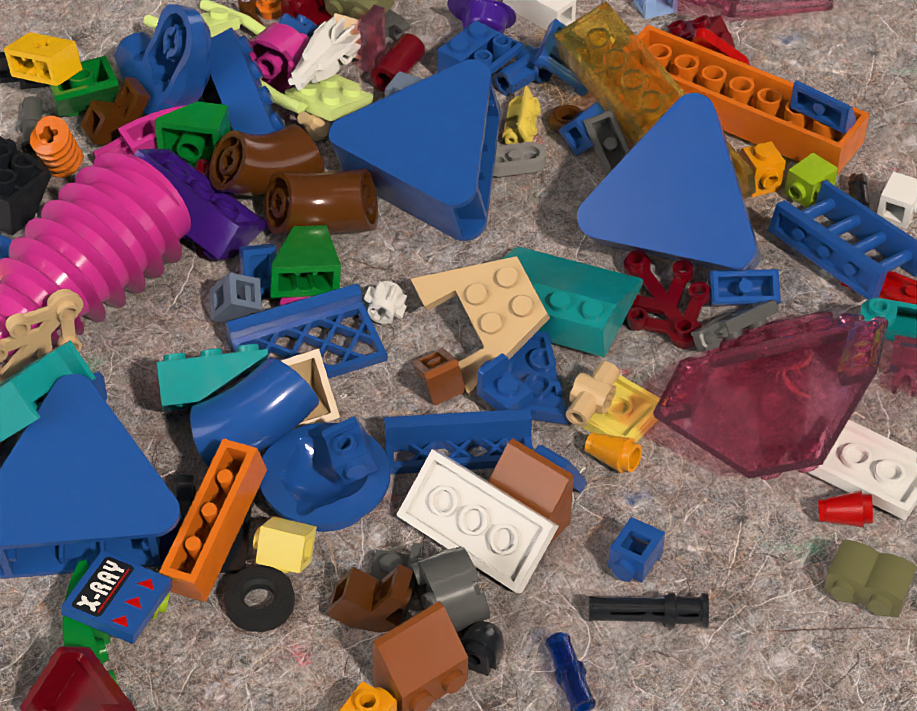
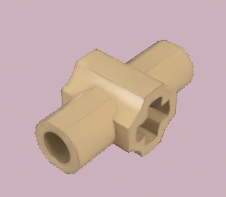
(592, 393)

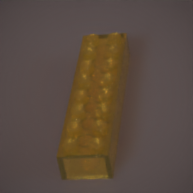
(626, 77)

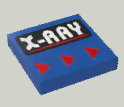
(117, 597)

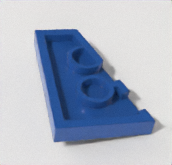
(537, 369)

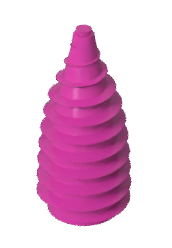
(95, 241)

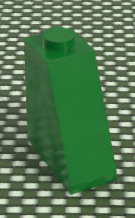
(305, 264)

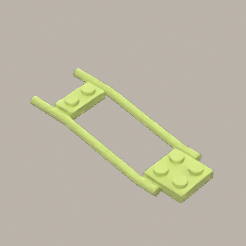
(326, 99)

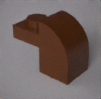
(105, 118)
(370, 602)

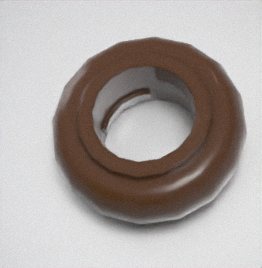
(558, 115)

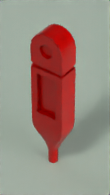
(711, 41)

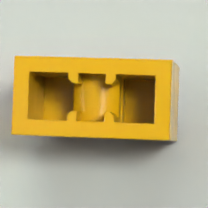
(43, 58)

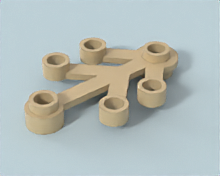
(60, 311)

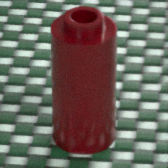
(401, 57)

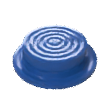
(307, 488)

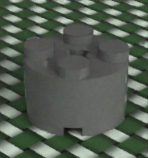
(453, 582)

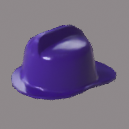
(488, 12)

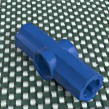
(522, 72)

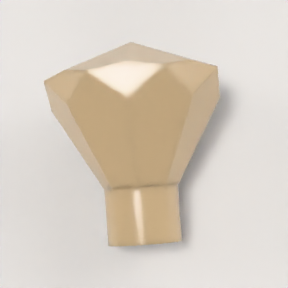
(314, 126)

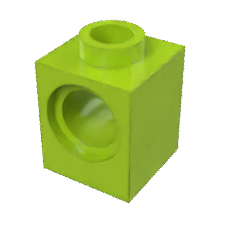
(806, 179)

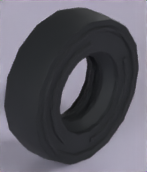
(259, 578)

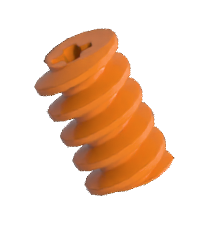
(56, 146)

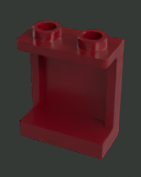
(75, 682)

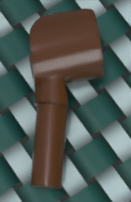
(249, 8)

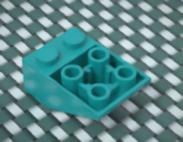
(196, 379)

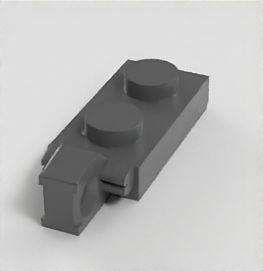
(731, 324)

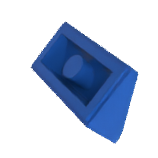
(822, 107)

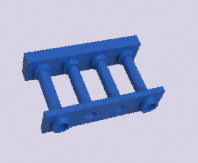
(836, 255)

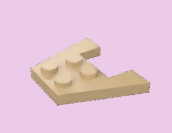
(498, 304)

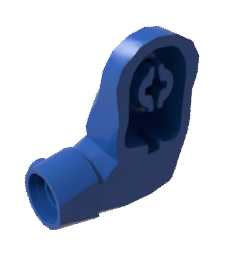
(171, 63)

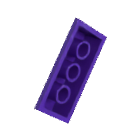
(217, 218)

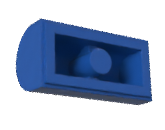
(743, 287)

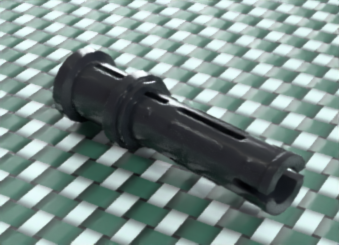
(670, 609)

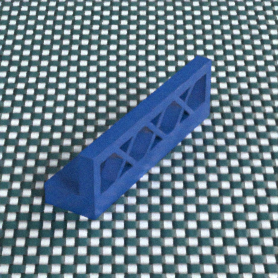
(456, 434)

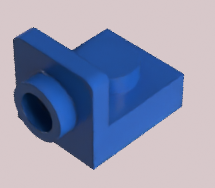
(501, 387)

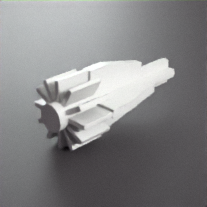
(325, 53)

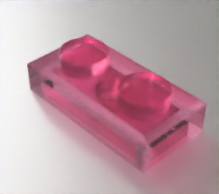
(372, 38)

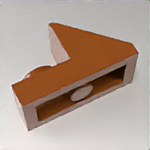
(440, 375)

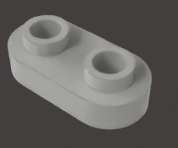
(519, 159)

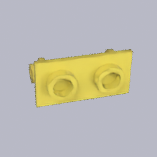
(521, 118)

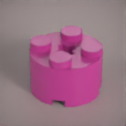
(278, 53)

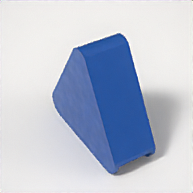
(430, 147)
(676, 195)
(81, 489)

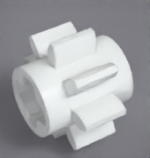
(385, 302)

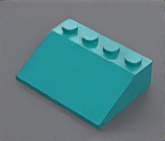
(581, 299)

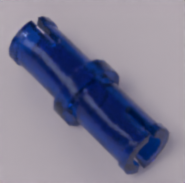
(570, 672)

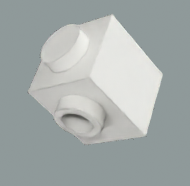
(899, 200)

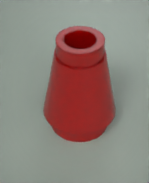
(847, 509)

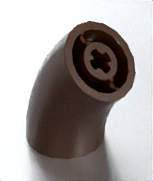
(248, 161)
(336, 199)

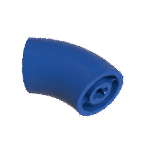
(253, 410)

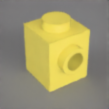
(284, 544)

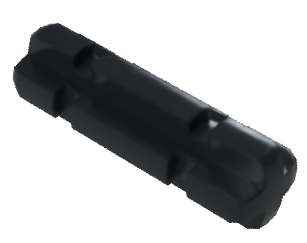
(859, 189)

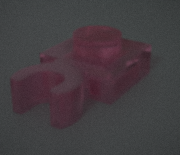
(904, 363)

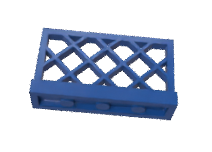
(300, 317)

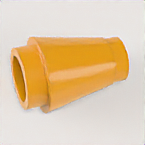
(615, 451)

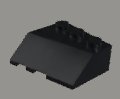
(21, 186)

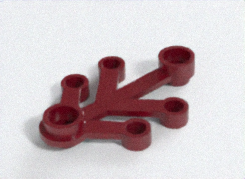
(677, 326)

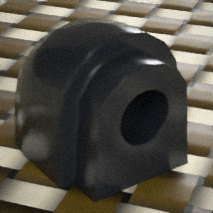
(483, 646)

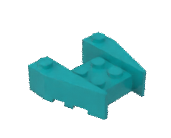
(29, 386)

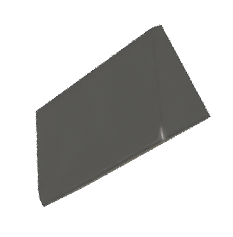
(607, 139)

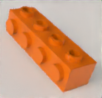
(214, 520)

